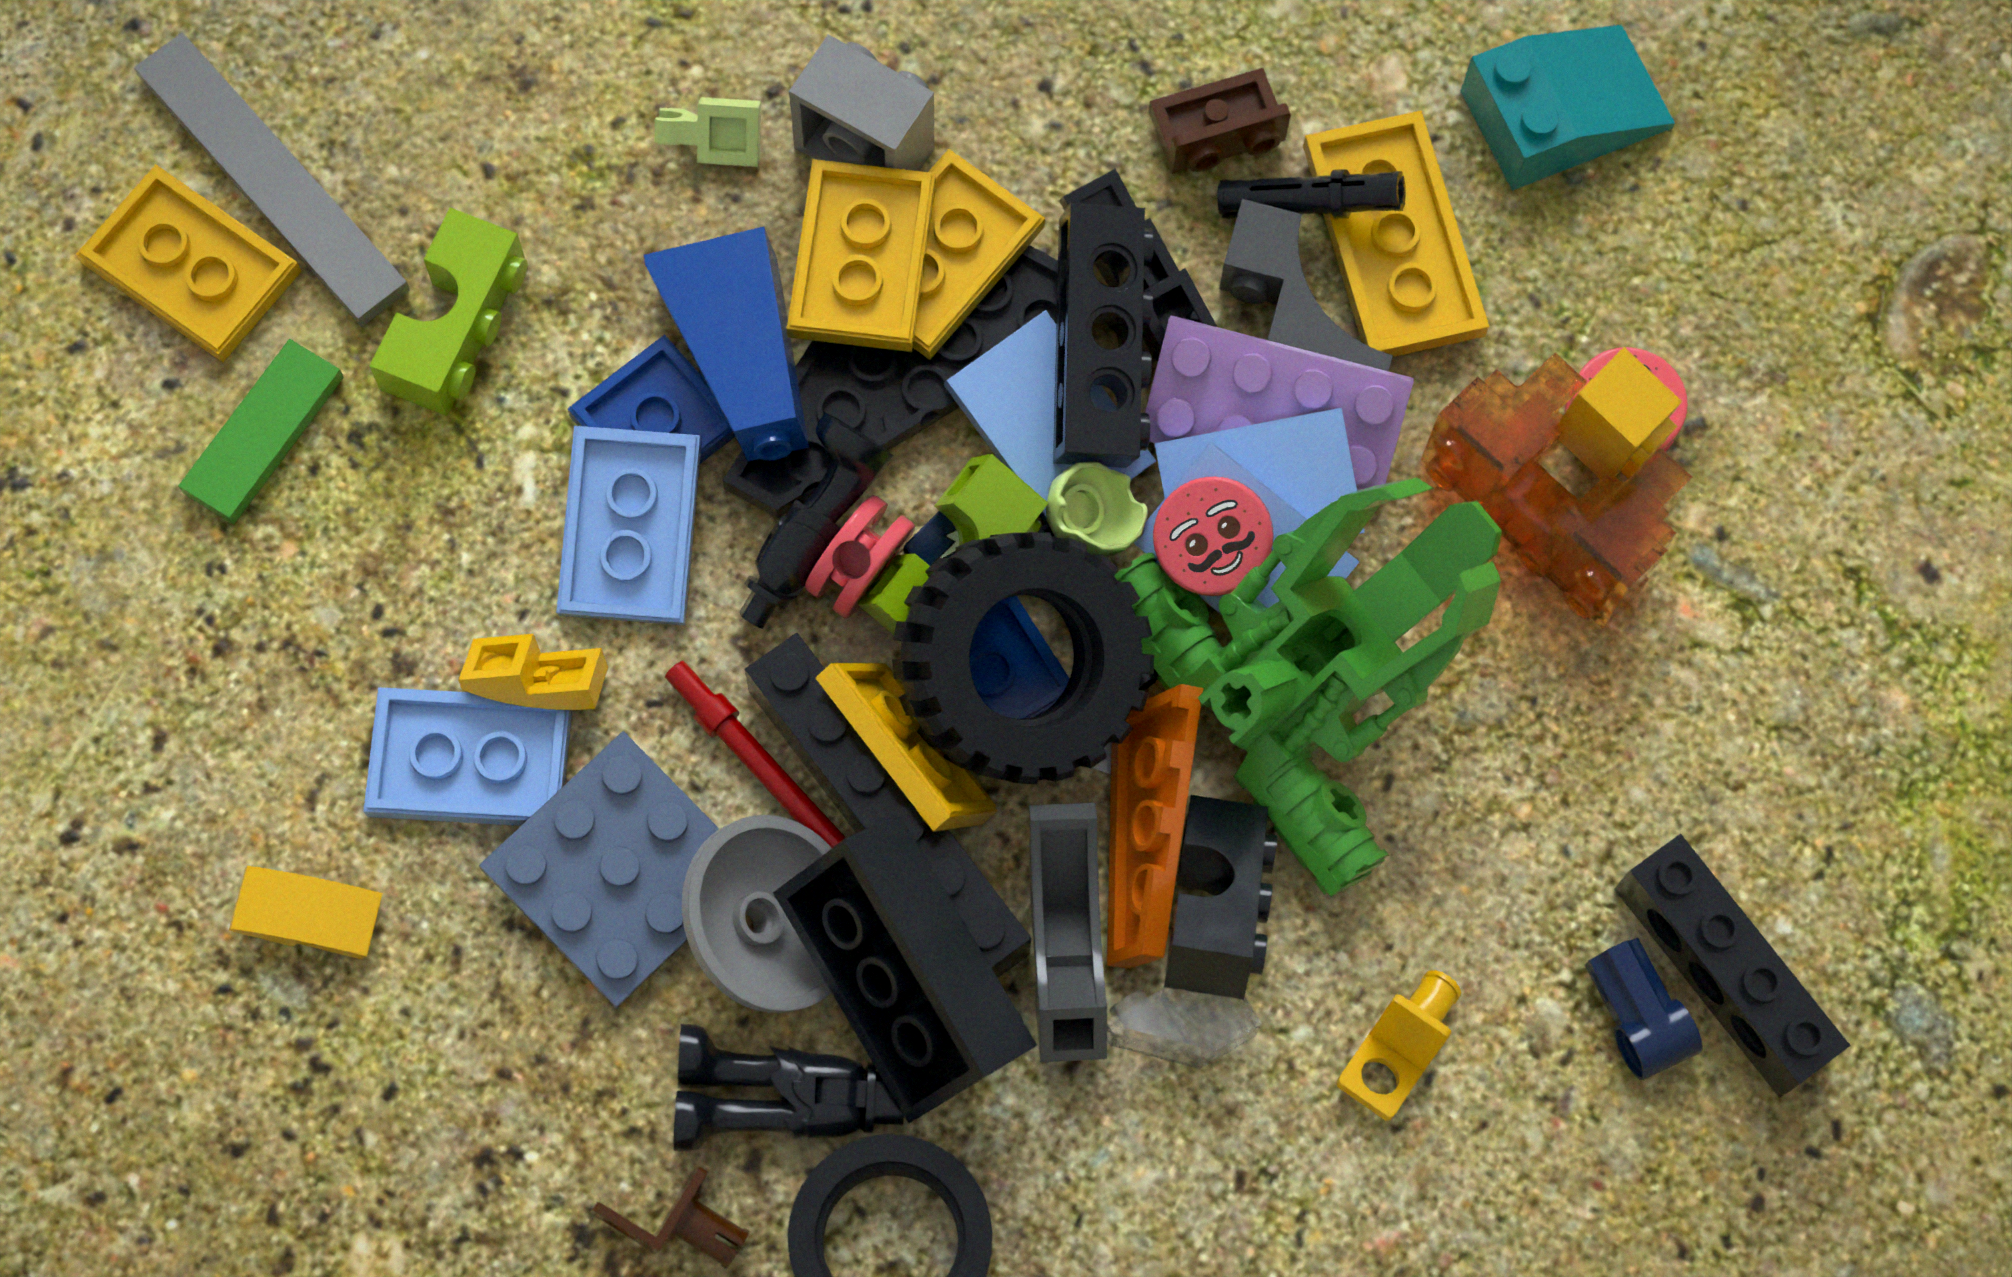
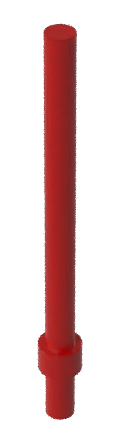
(719, 718)

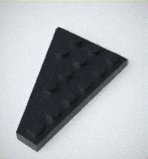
(891, 391)

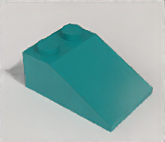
(1562, 100)

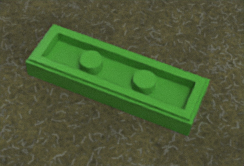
(261, 431)

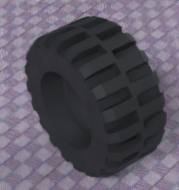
(1103, 672)

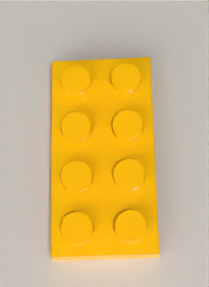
(1407, 266)

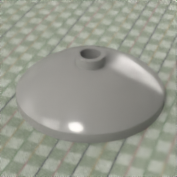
(737, 877)

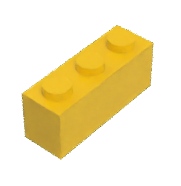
(1619, 417)

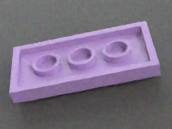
(1232, 380)

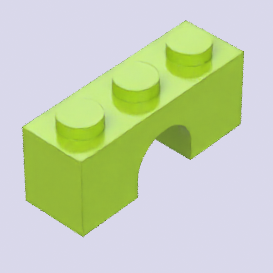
(435, 358)
(979, 503)

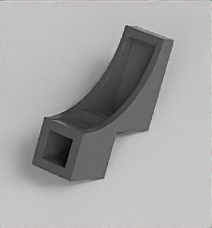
(1267, 268)
(1067, 932)

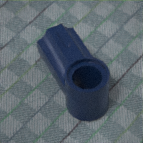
(1649, 1025)

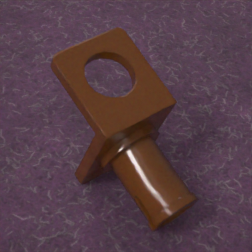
(687, 1220)

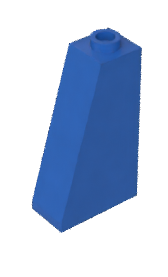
(735, 324)

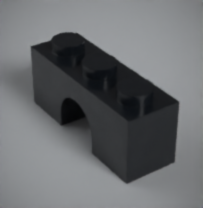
(1216, 936)

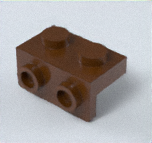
(1219, 121)

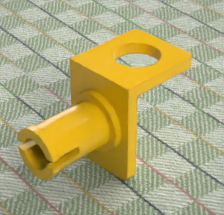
(1404, 1041)

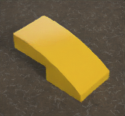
(519, 674)
(305, 911)

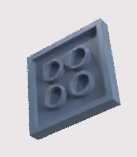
(607, 868)

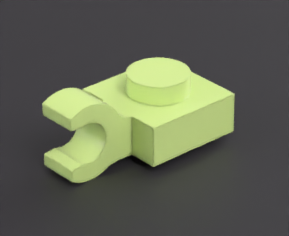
(722, 130)

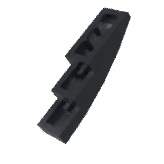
(1171, 289)

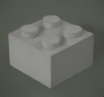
(861, 110)

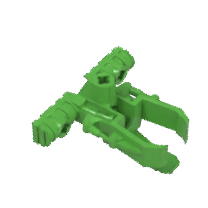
(1320, 655)

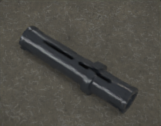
(1335, 193)

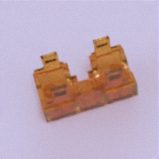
(1591, 547)

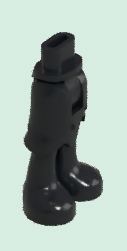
(810, 526)
(815, 1093)

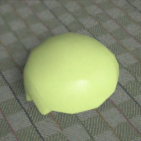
(1095, 508)

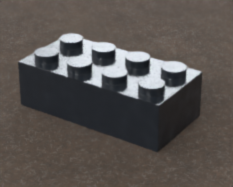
(903, 967)

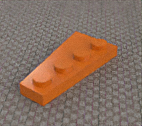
(1147, 823)

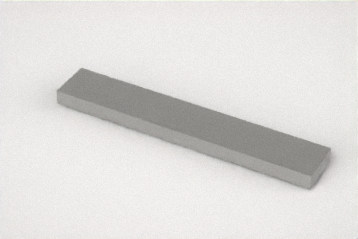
(272, 179)

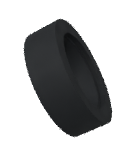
(889, 1156)

